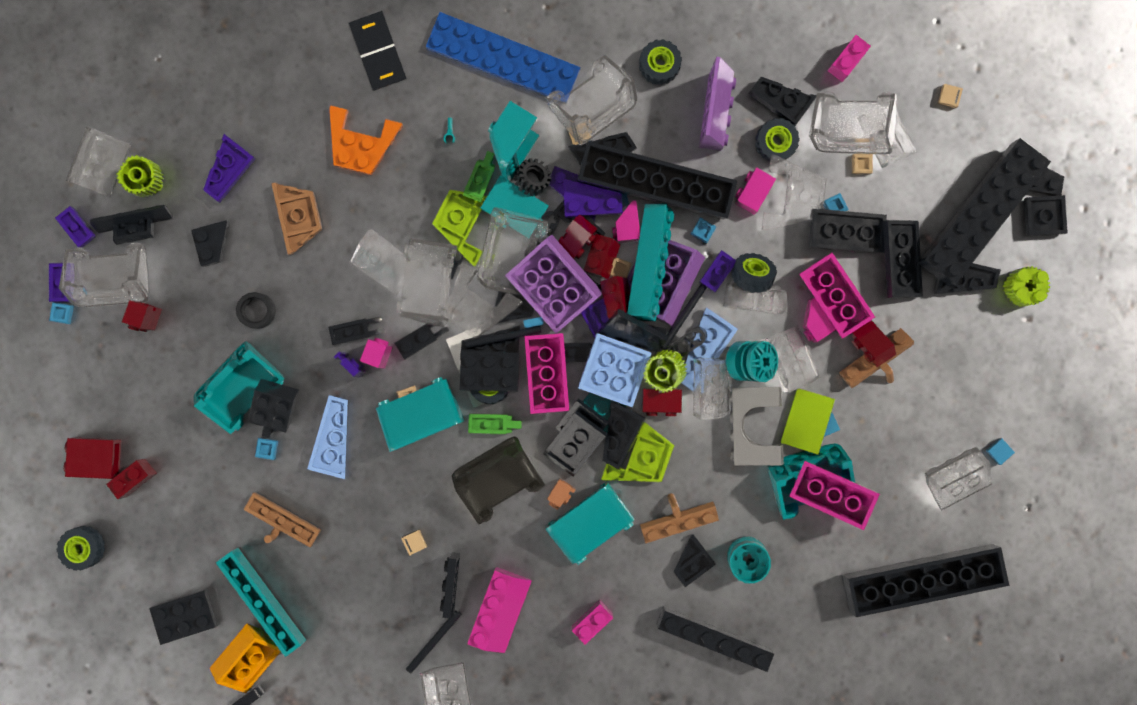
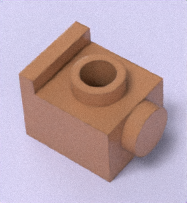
(560, 494)

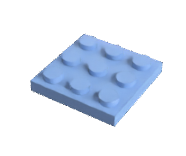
(614, 370)

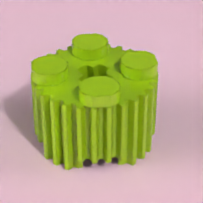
(150, 179)
(1036, 288)
(668, 379)

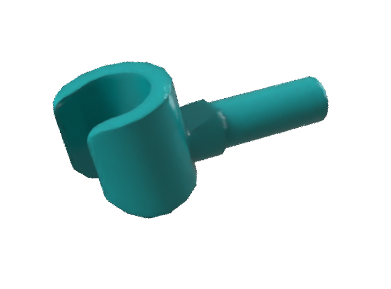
(449, 131)

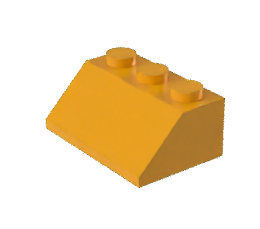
(244, 659)

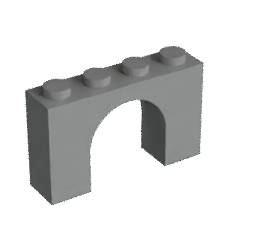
(746, 451)

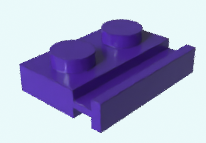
(595, 316)
(352, 365)

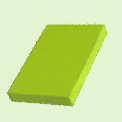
(808, 421)

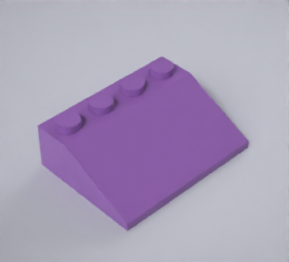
(717, 106)
(680, 272)
(553, 284)

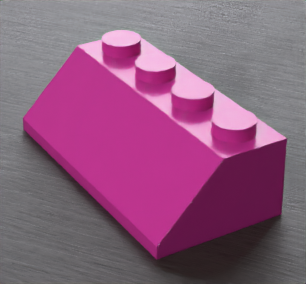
(837, 295)
(546, 373)
(834, 495)
(499, 611)

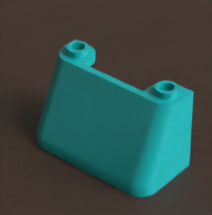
(232, 386)
(419, 414)
(783, 477)
(590, 523)

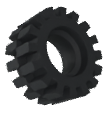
(528, 185)

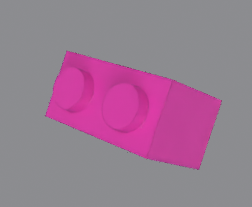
(849, 58)
(754, 191)
(376, 353)
(592, 622)

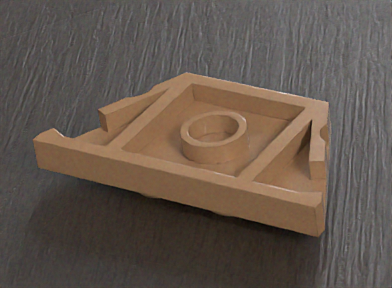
(297, 215)

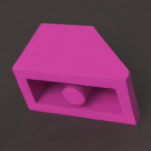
(627, 225)
(816, 322)

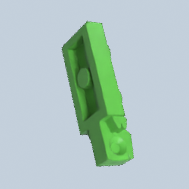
(480, 178)
(492, 423)

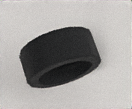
(241, 305)

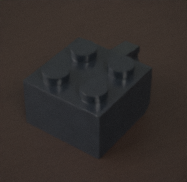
(273, 406)

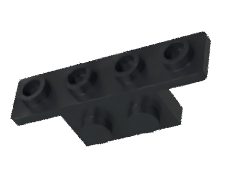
(131, 225)

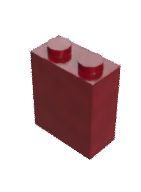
(92, 458)

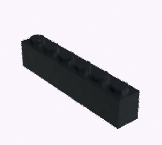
(715, 639)

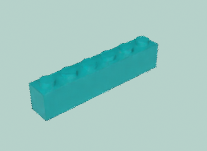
(650, 262)
(261, 601)

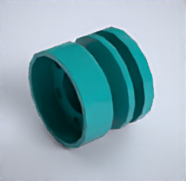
(752, 361)
(756, 567)

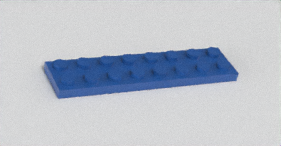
(501, 56)

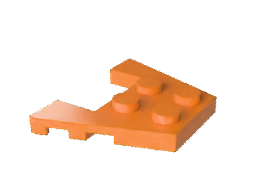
(357, 150)

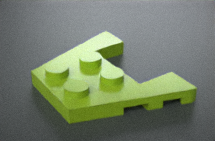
(456, 221)
(647, 460)

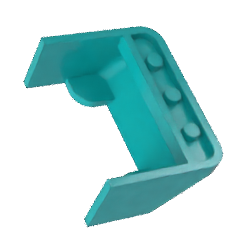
(512, 138)

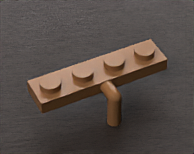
(862, 369)
(281, 520)
(678, 521)

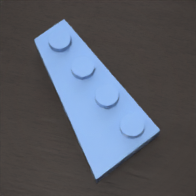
(718, 336)
(330, 444)

